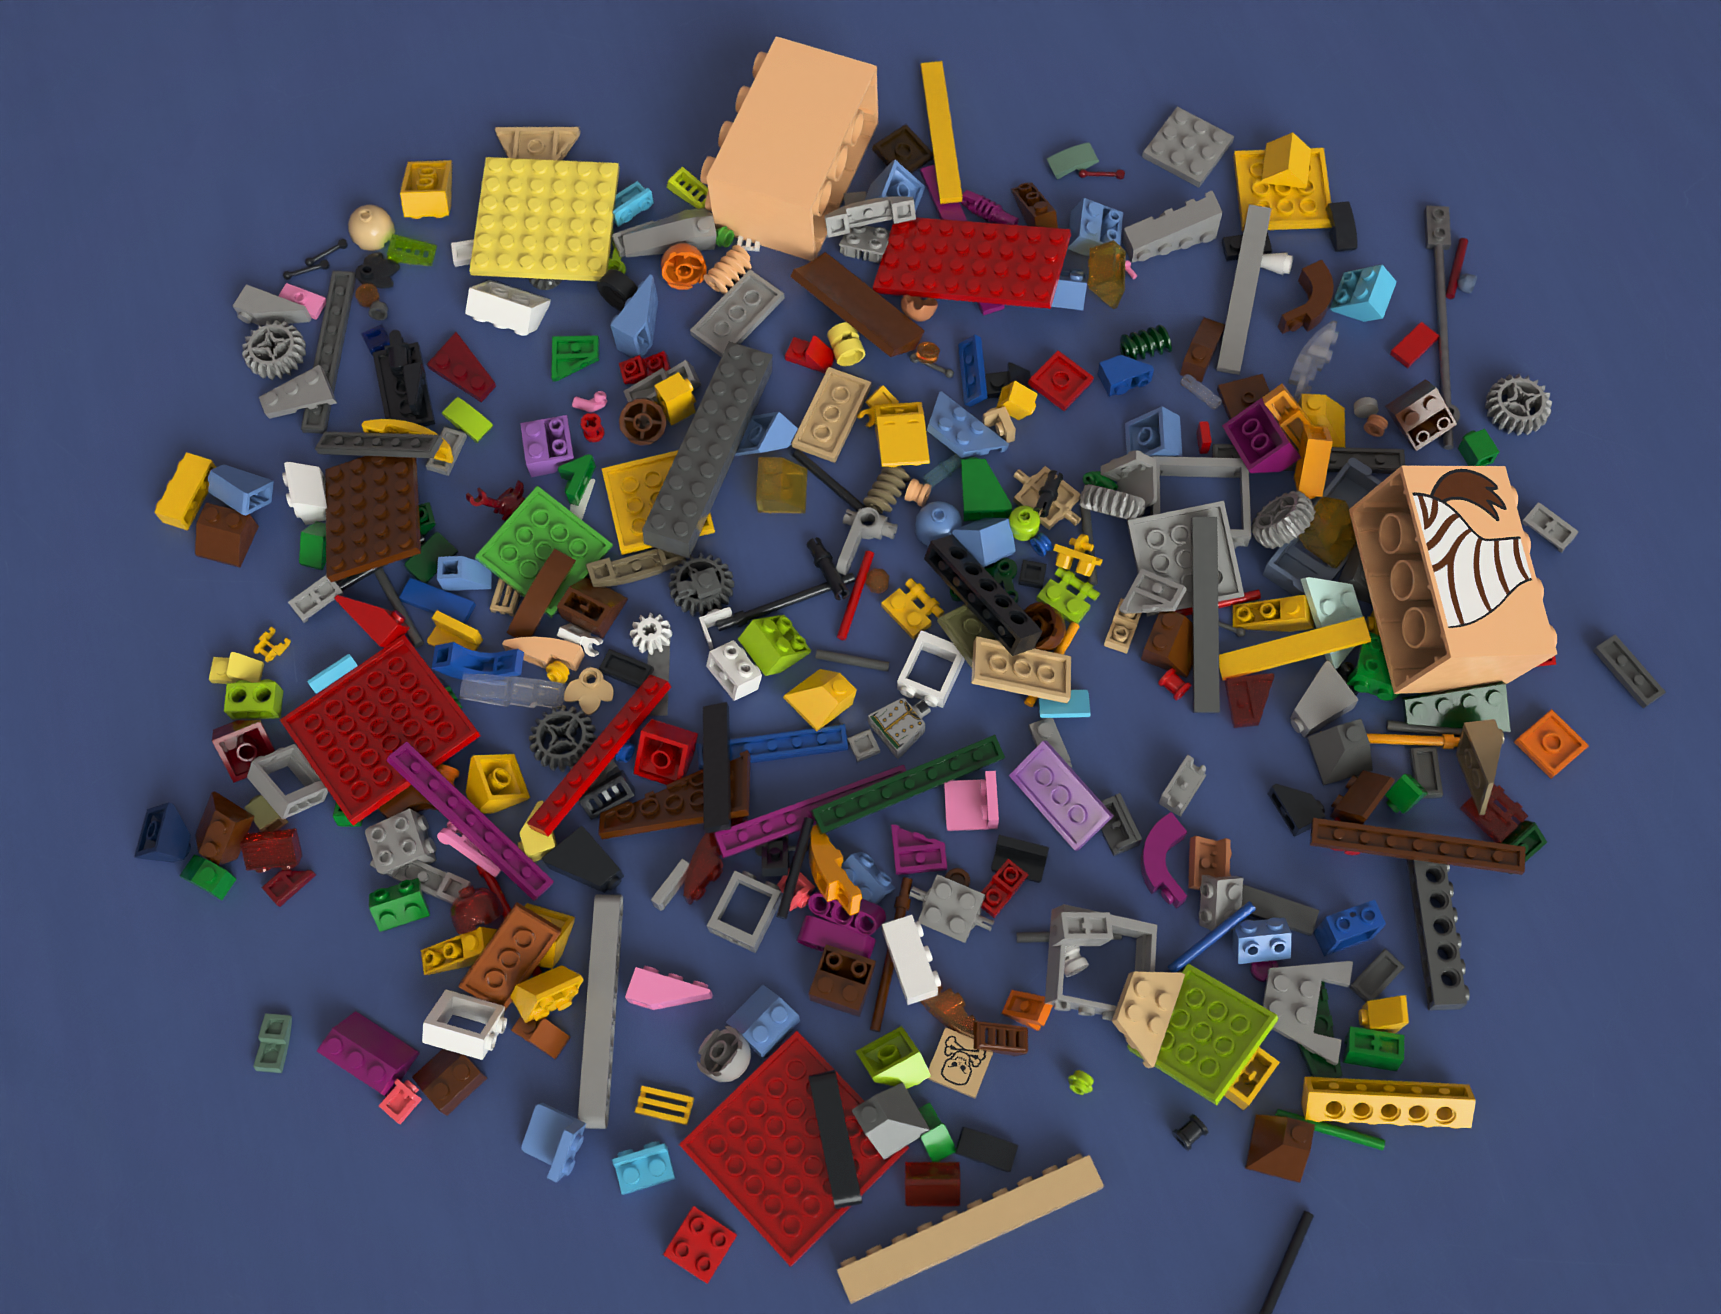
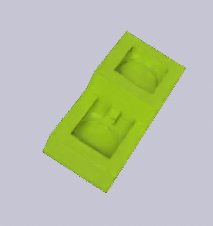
(468, 419)

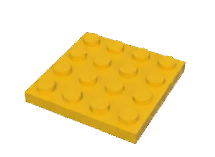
(1290, 205)
(631, 495)

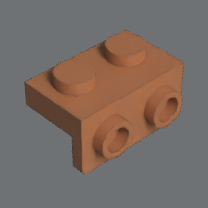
(1208, 858)

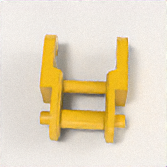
(276, 650)

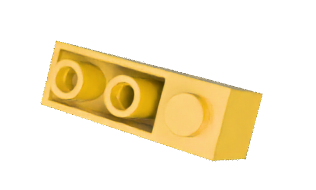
(1278, 614)
(456, 951)

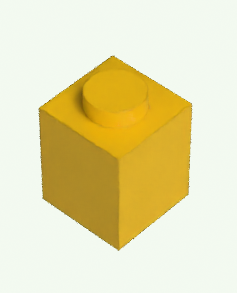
(1017, 400)

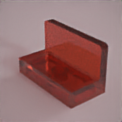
(932, 1183)

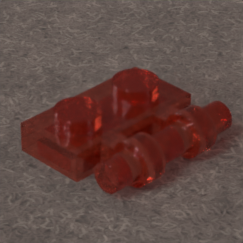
(1495, 821)

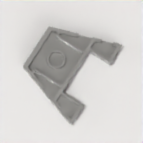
(1294, 997)

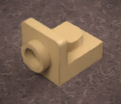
(1002, 422)

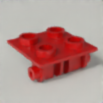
(699, 1244)

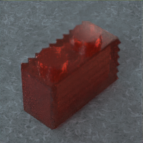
(271, 850)

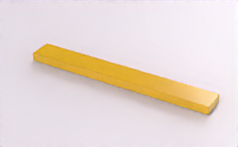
(941, 133)

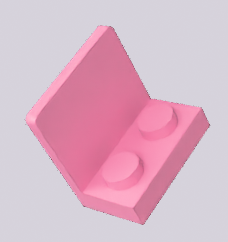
(972, 804)

